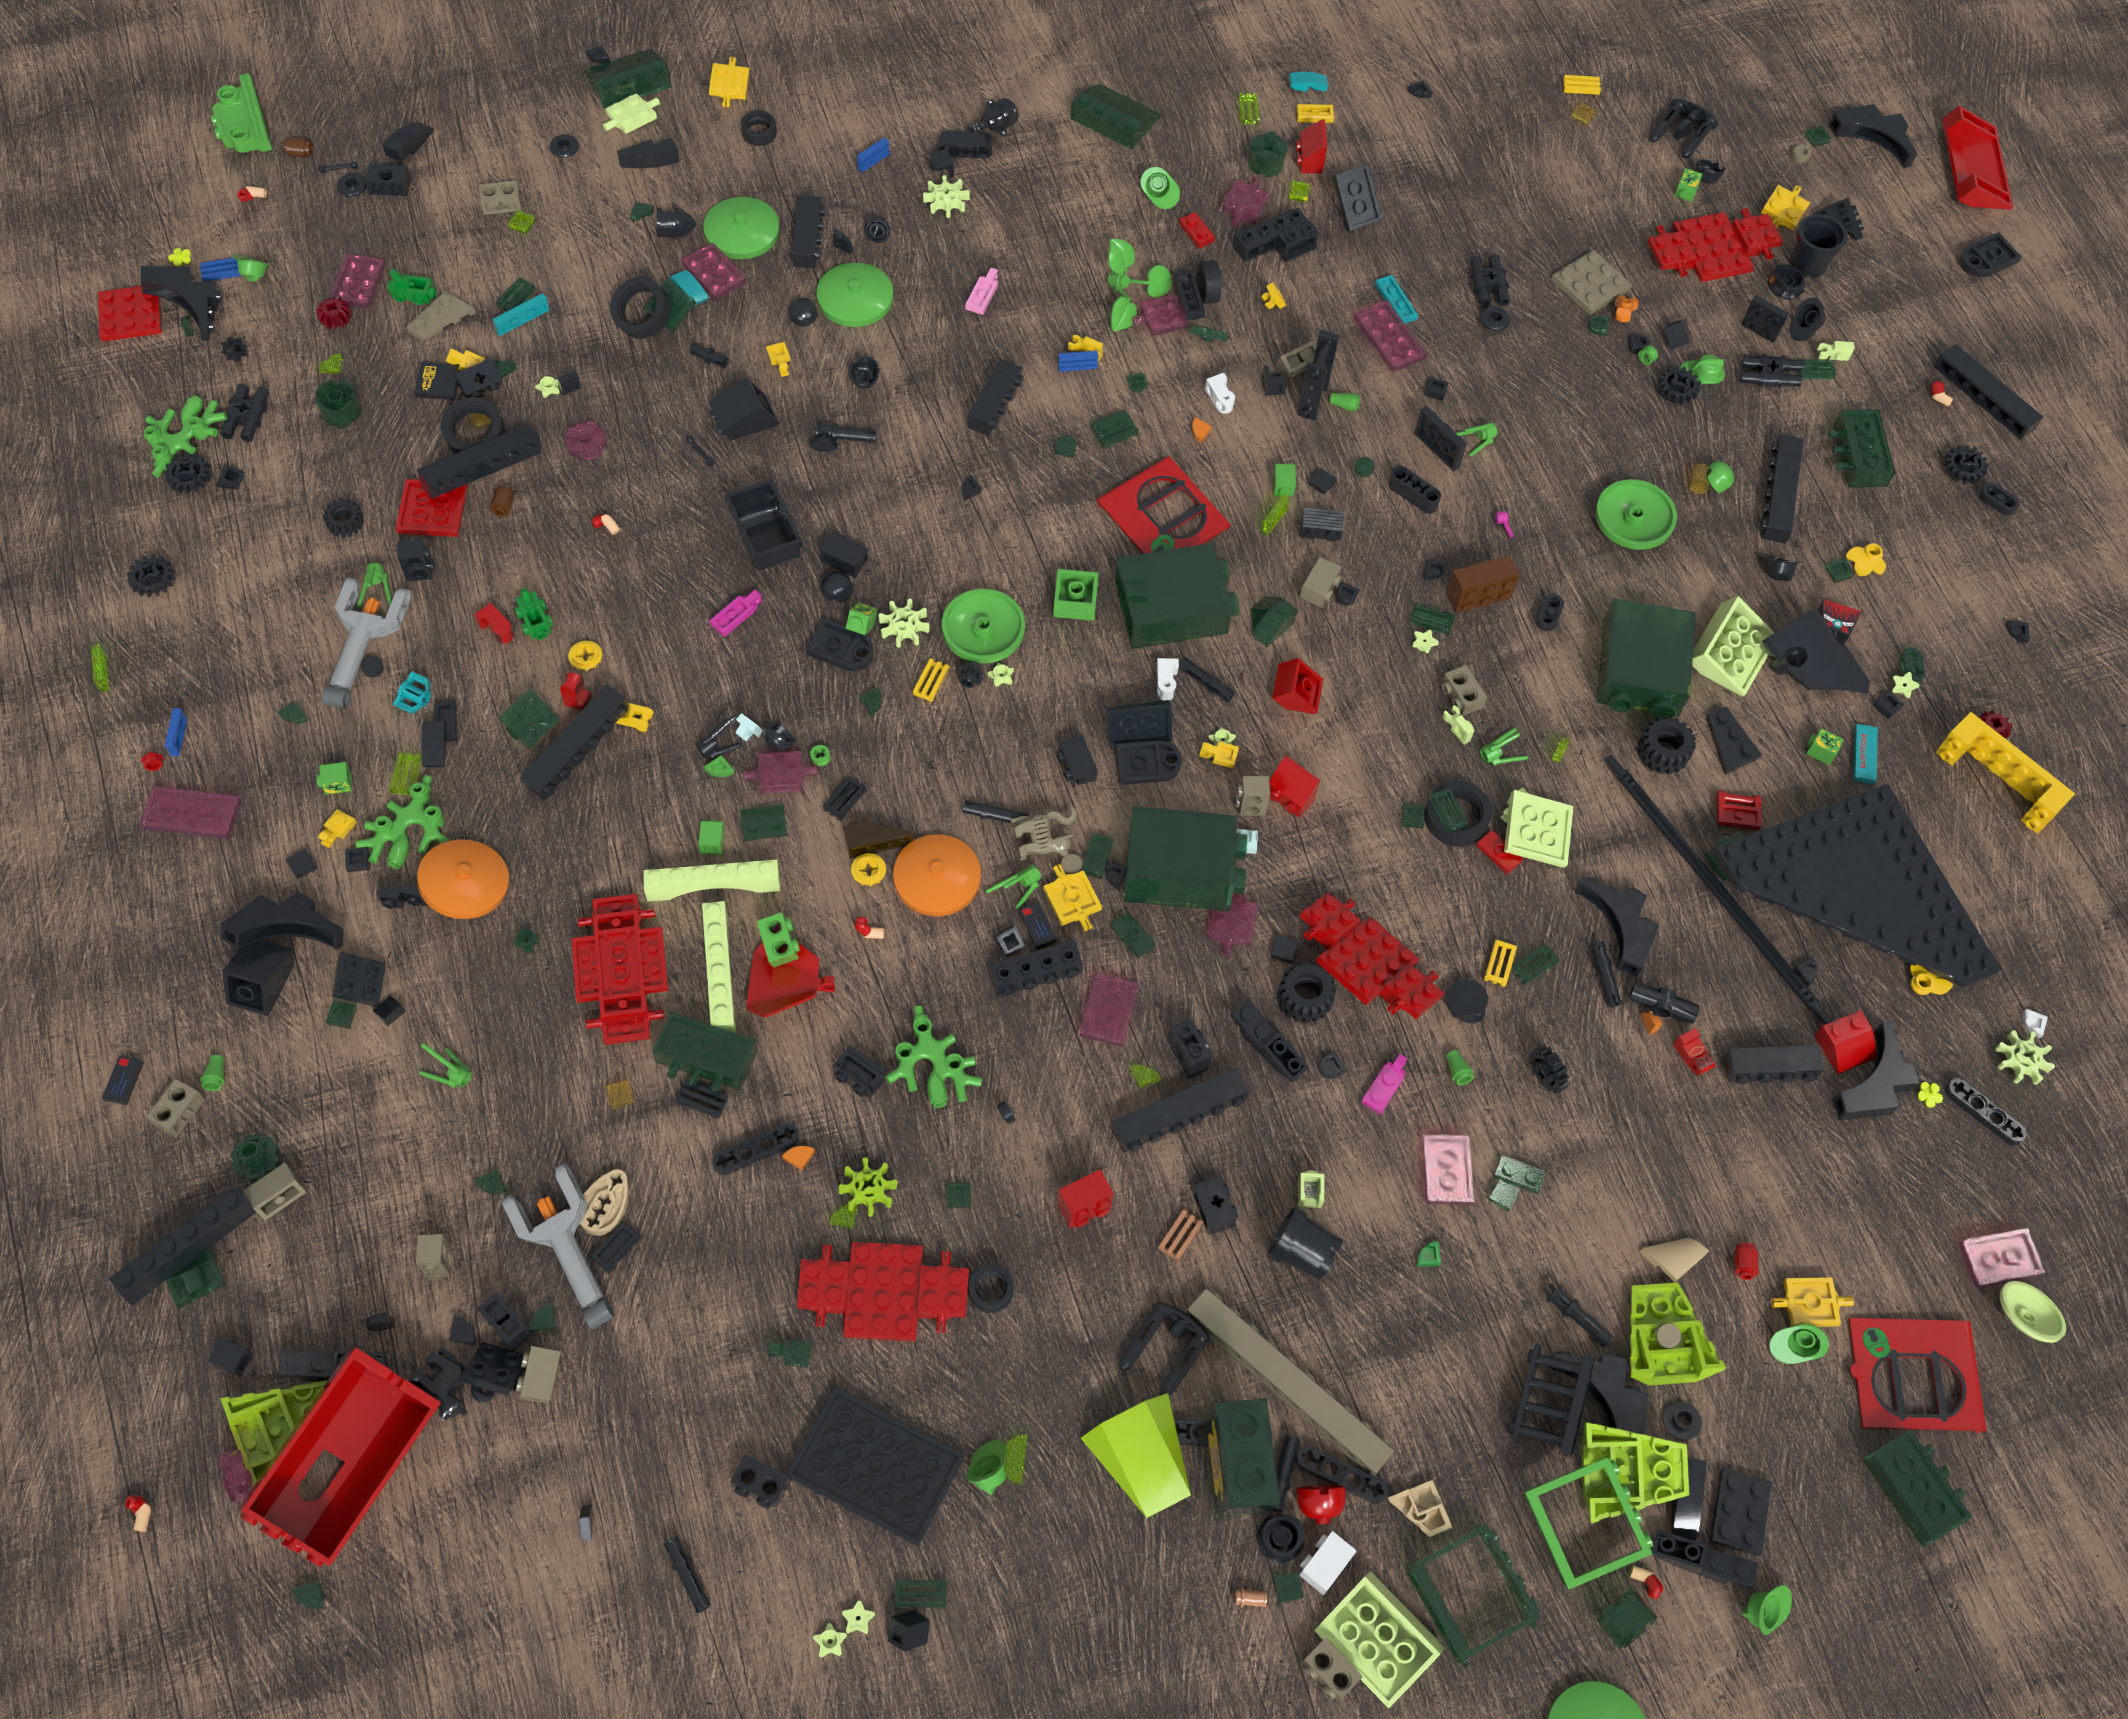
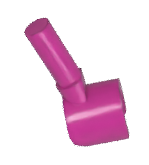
(1502, 518)

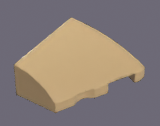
(1675, 1256)
(1423, 1508)

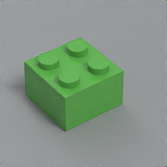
(1075, 594)

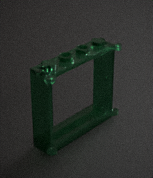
(1439, 1611)

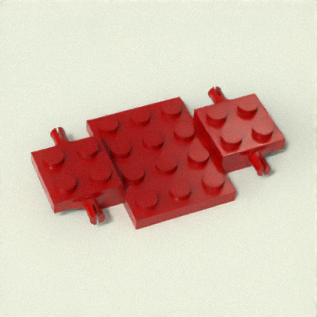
(1714, 245)
(1368, 958)
(620, 968)
(883, 1290)

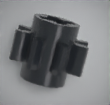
(237, 346)
(970, 674)

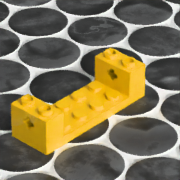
(2010, 765)

